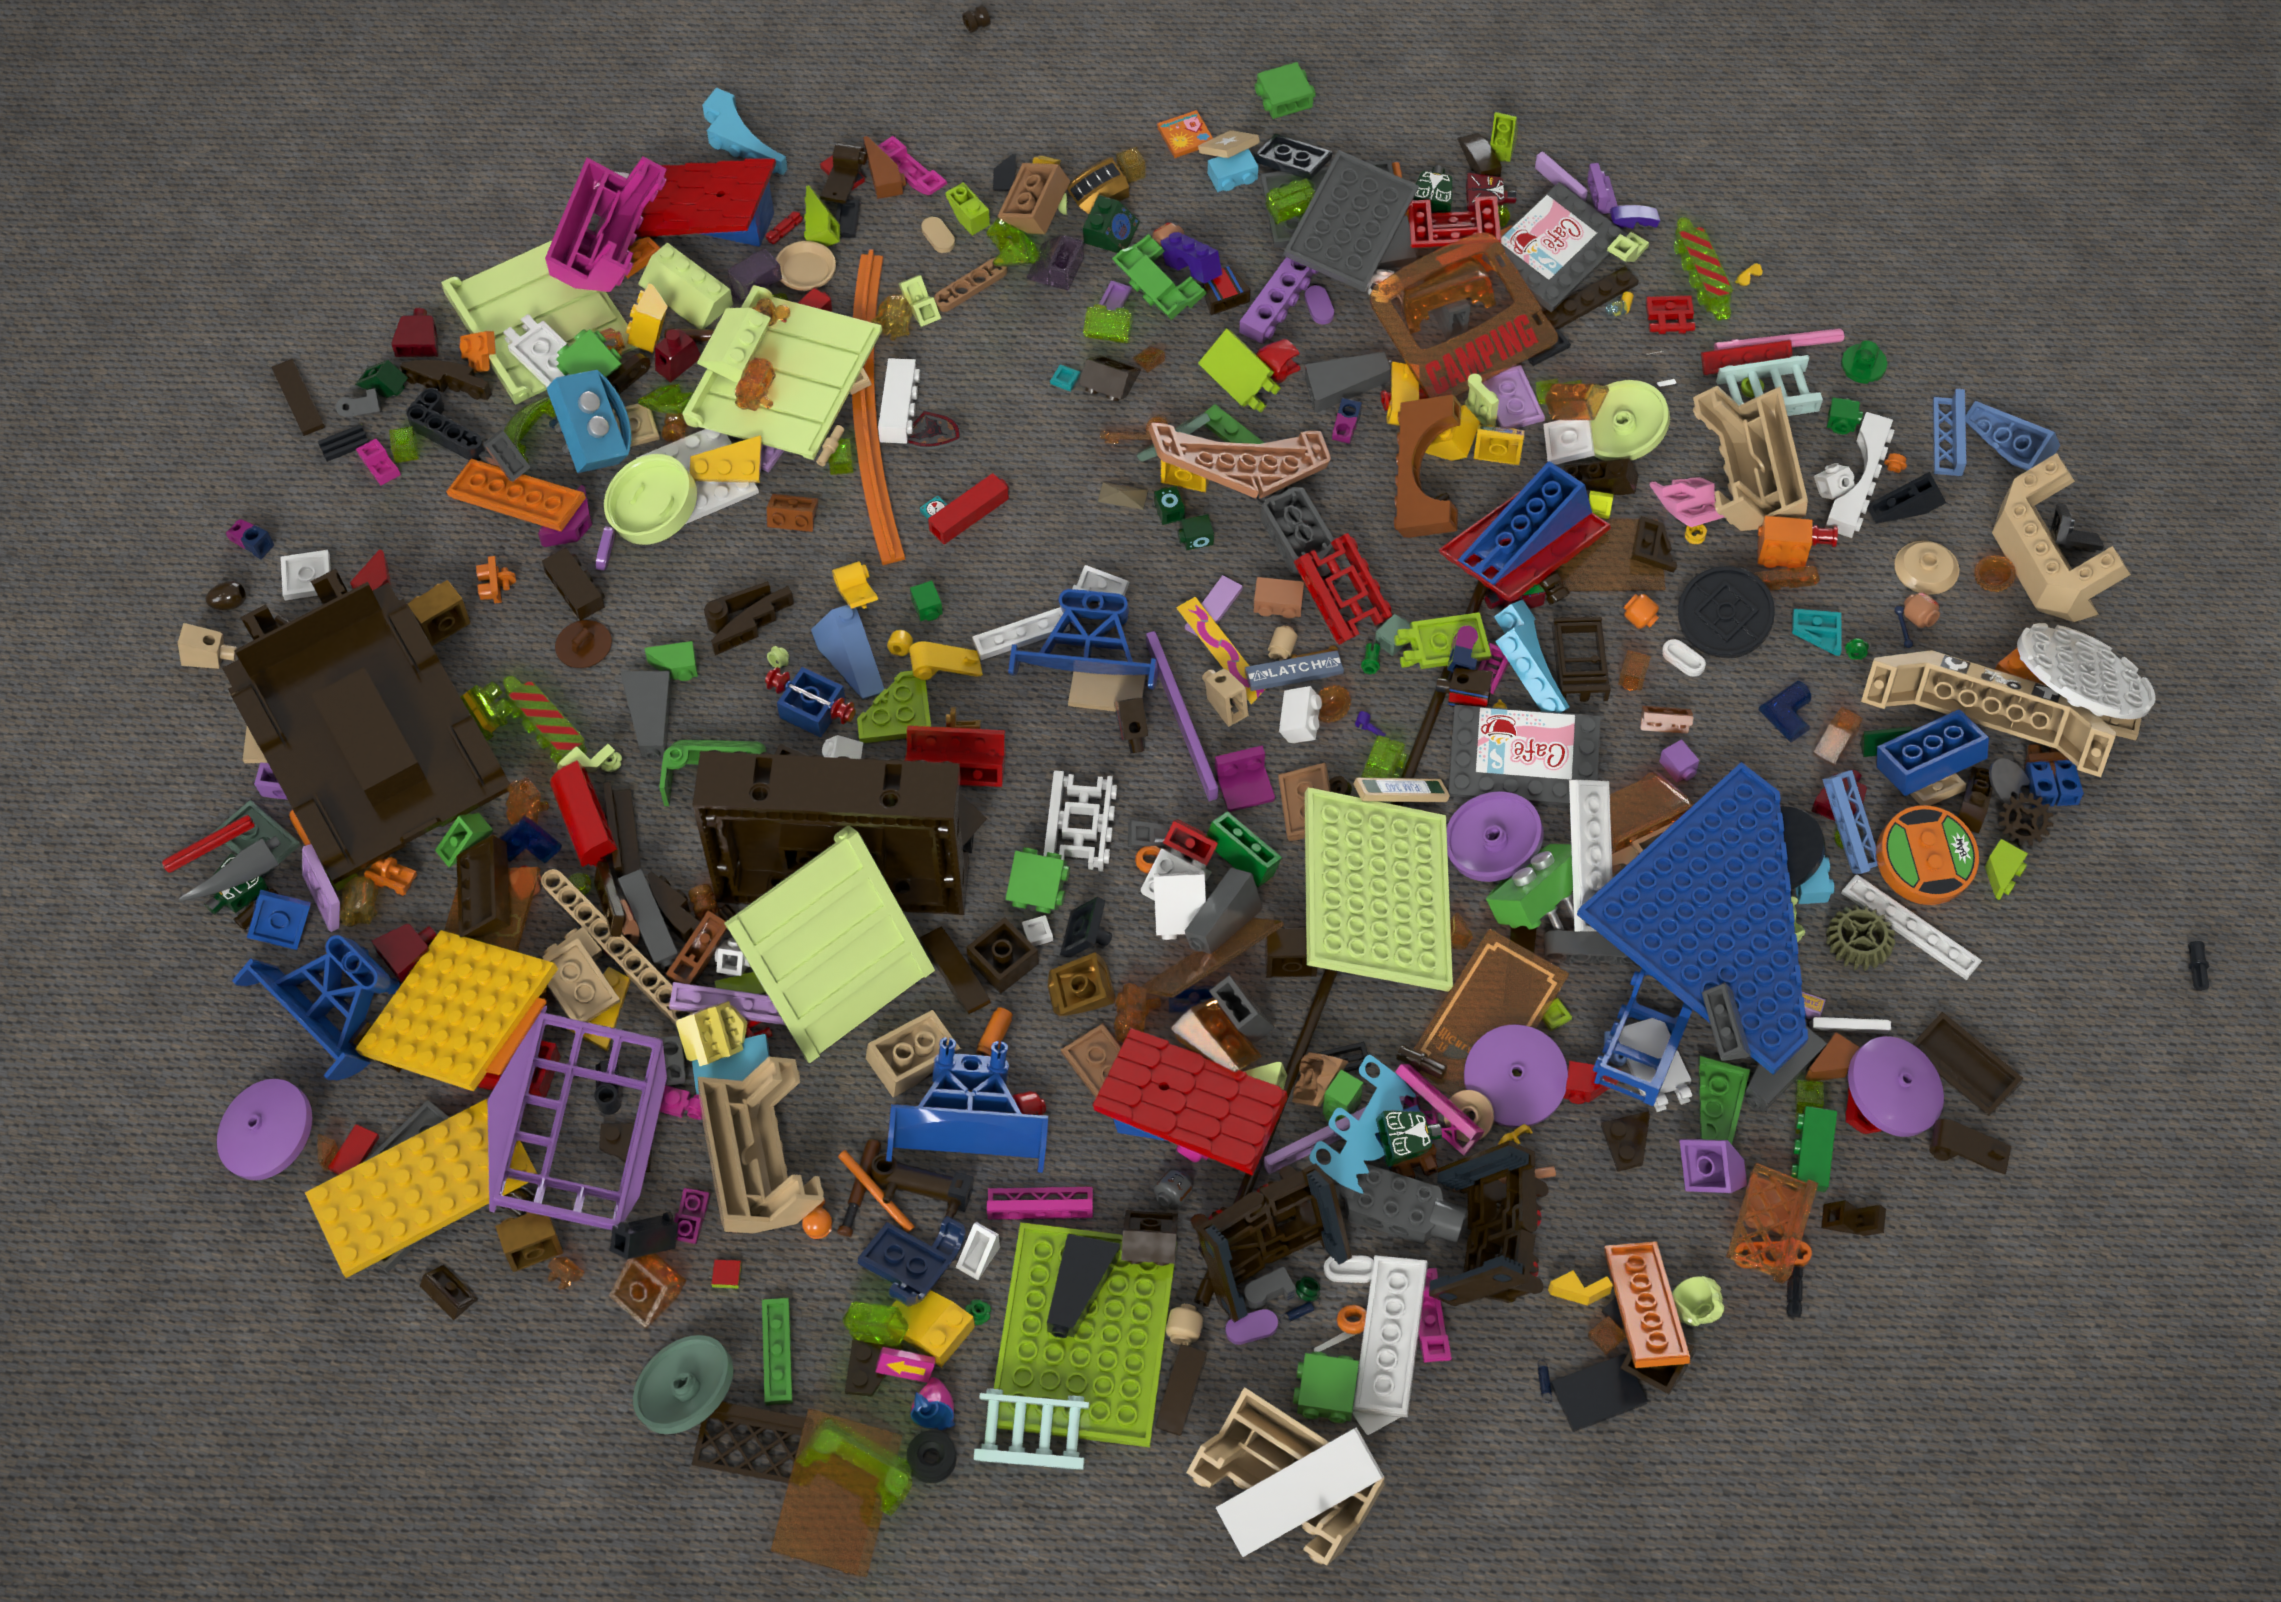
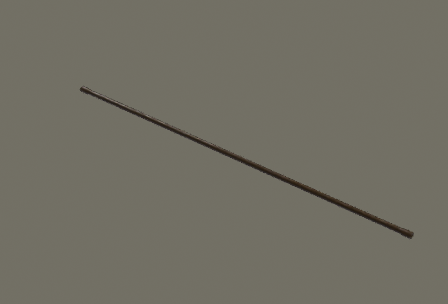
(1206, 1289)

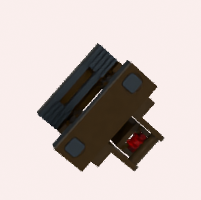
(1510, 1227)
(1241, 1230)

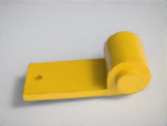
(1403, 389)
(853, 584)
(930, 657)

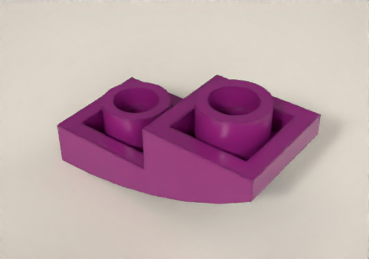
(691, 1214)

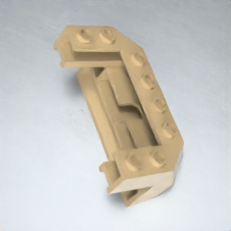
(1749, 440)
(2036, 556)
(748, 1151)
(1265, 1440)

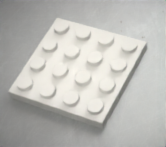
(710, 495)

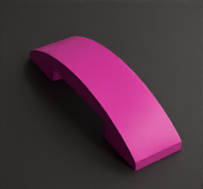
(914, 172)
(1432, 1333)

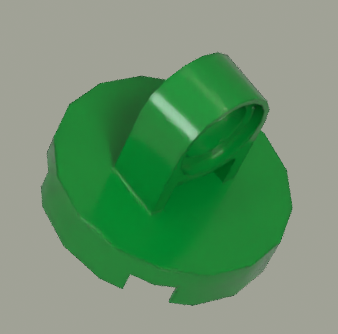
(1864, 362)

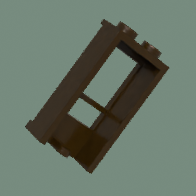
(1581, 681)

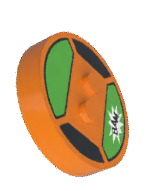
(1927, 855)

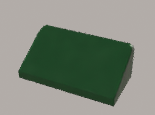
(1874, 738)

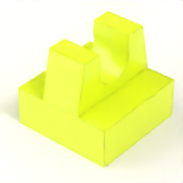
(1601, 503)

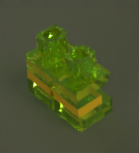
(485, 710)

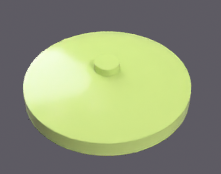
(1630, 421)

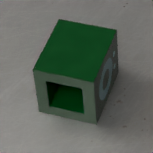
(1169, 505)
(1196, 532)

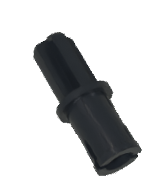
(2198, 965)

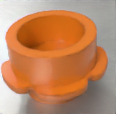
(1895, 462)

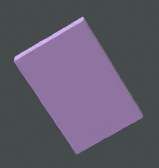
(1516, 399)
(320, 888)

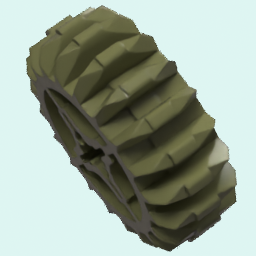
(1858, 924)

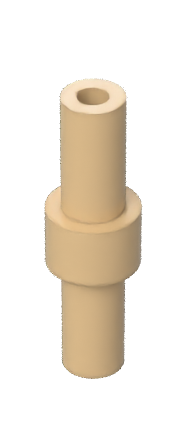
(830, 445)

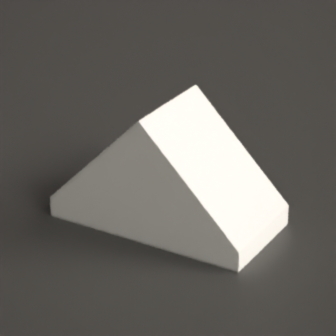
(978, 1251)

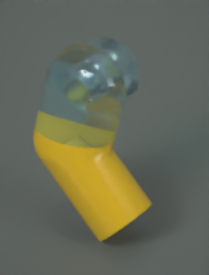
(1620, 307)

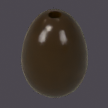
(226, 596)

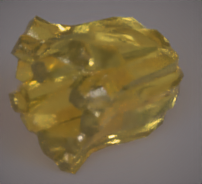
(894, 316)
(358, 901)

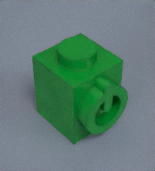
(1844, 415)

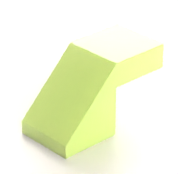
(1628, 247)
(921, 304)
(590, 765)

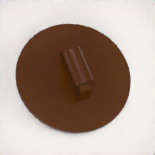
(583, 644)

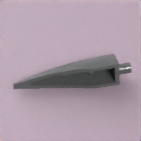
(244, 867)

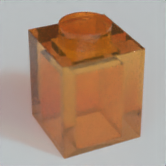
(1634, 670)

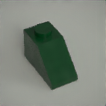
(384, 377)

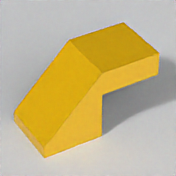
(1571, 1289)

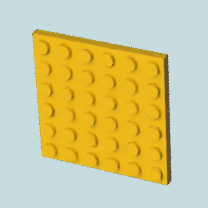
(456, 1009)

